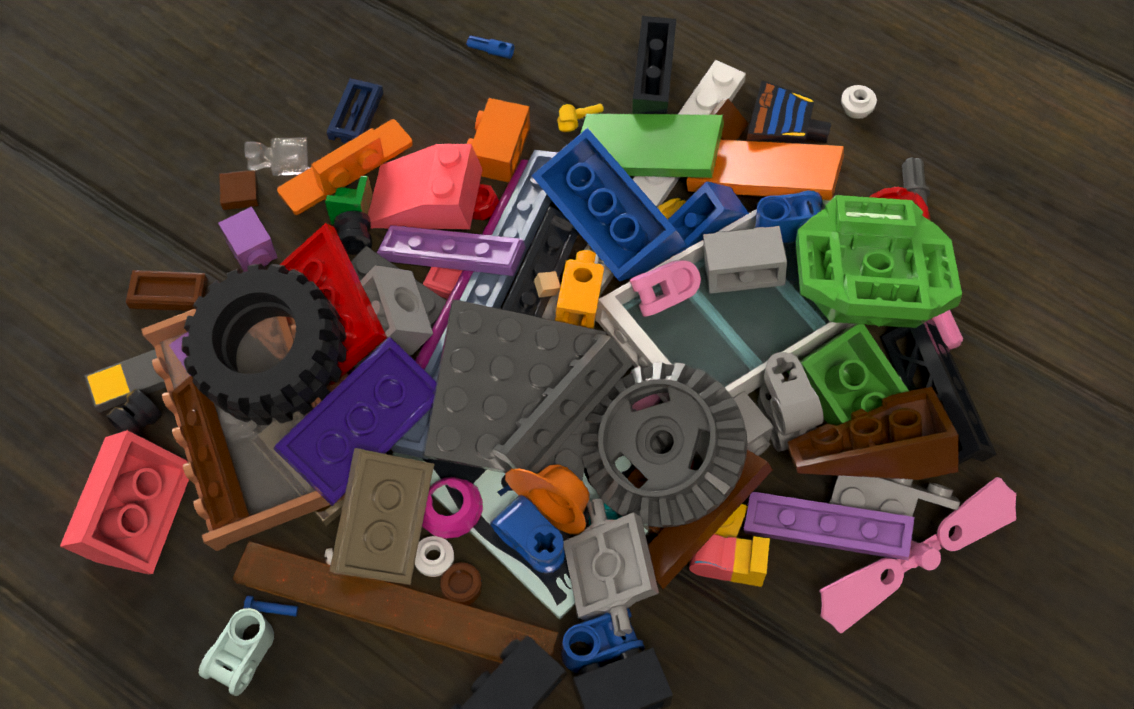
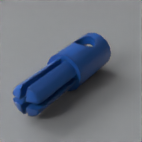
(492, 46)

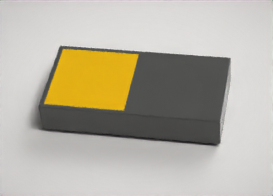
(114, 383)

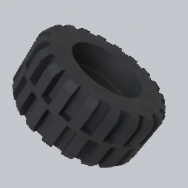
(231, 312)

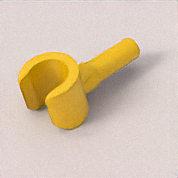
(568, 116)

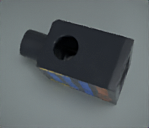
(785, 117)

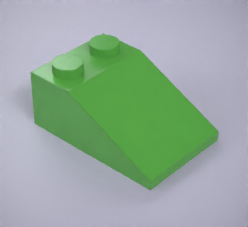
(850, 374)

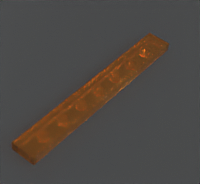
(385, 604)

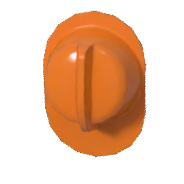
(555, 493)

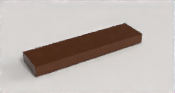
(209, 455)
(679, 544)

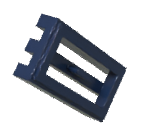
(334, 129)

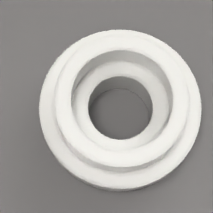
(861, 107)
(434, 567)

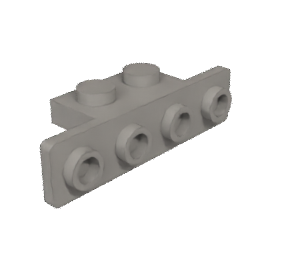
(889, 494)

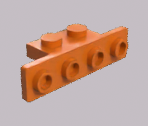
(344, 166)

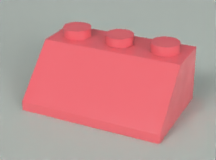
(127, 504)

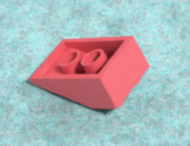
(428, 189)

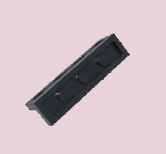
(546, 254)
(947, 381)

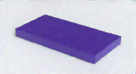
(363, 412)

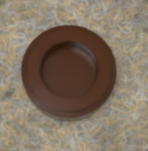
(461, 583)

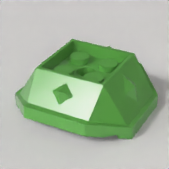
(876, 263)

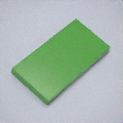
(660, 142)

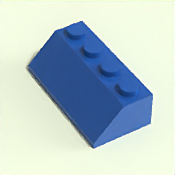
(608, 208)

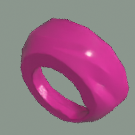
(460, 522)

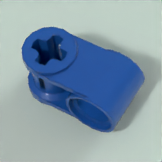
(788, 212)
(526, 530)
(600, 637)

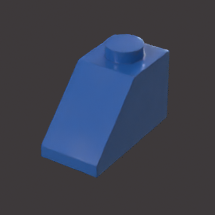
(706, 213)

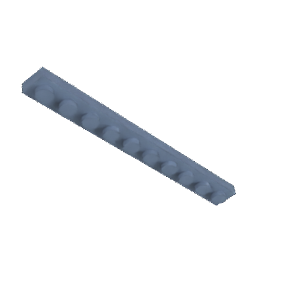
(519, 220)

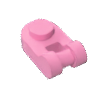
(677, 280)

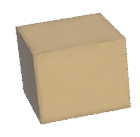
(547, 284)

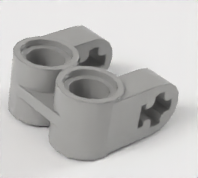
(793, 403)

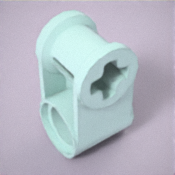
(237, 654)

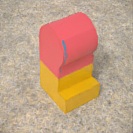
(732, 560)

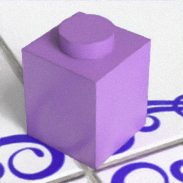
(248, 239)

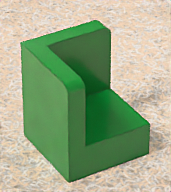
(350, 199)

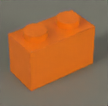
(500, 138)

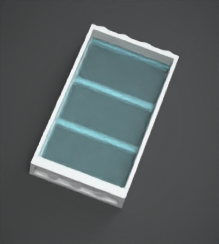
(723, 331)

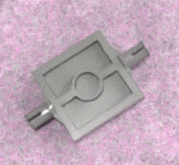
(610, 567)

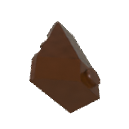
(897, 441)

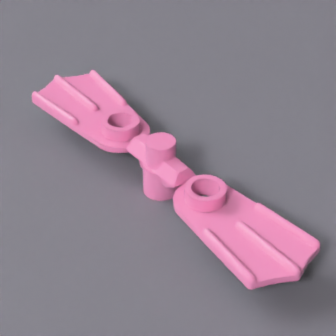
(863, 590)

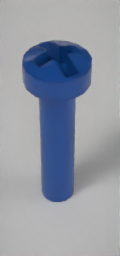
(270, 607)

